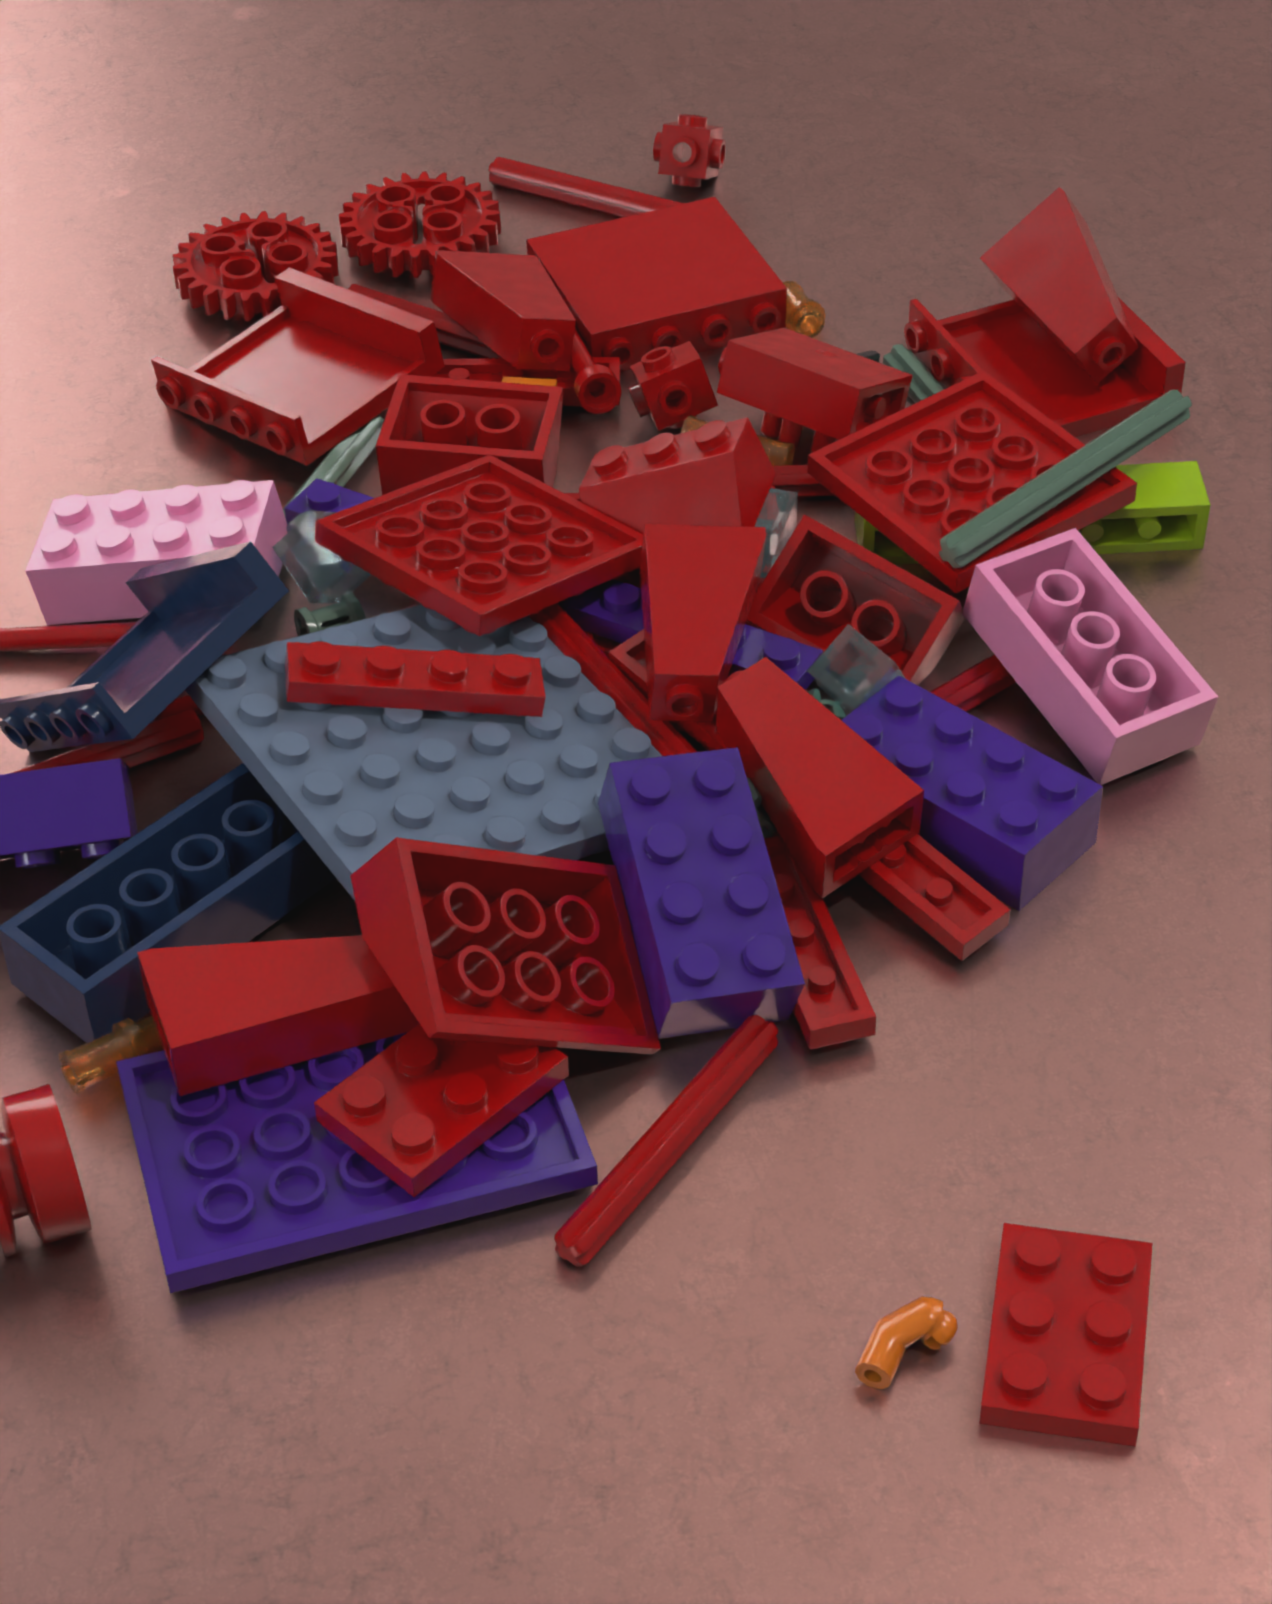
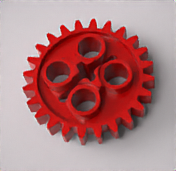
(384, 222)
(238, 262)

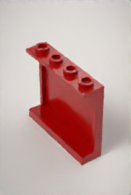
(662, 281)
(1033, 366)
(305, 369)

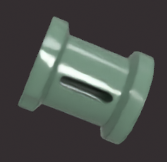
(337, 614)

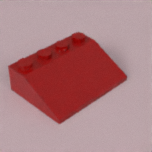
(506, 946)

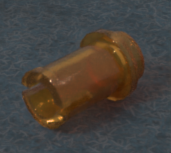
(803, 314)

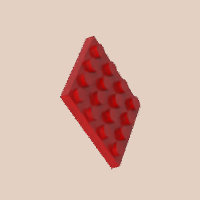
(950, 461)
(482, 543)

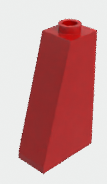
(1063, 284)
(506, 306)
(694, 611)
(817, 778)
(266, 1005)

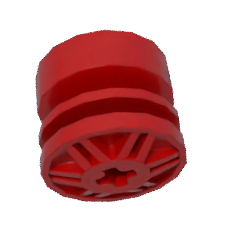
(38, 1170)

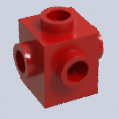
(706, 147)
(671, 386)

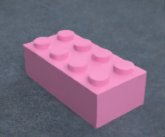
(103, 540)
(1088, 656)

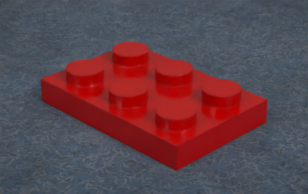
(435, 1101)
(1068, 1335)

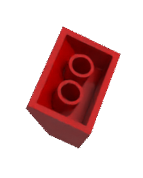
(454, 421)
(683, 479)
(833, 582)

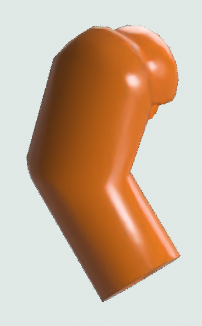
(897, 1331)

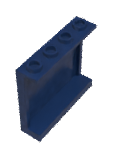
(192, 618)

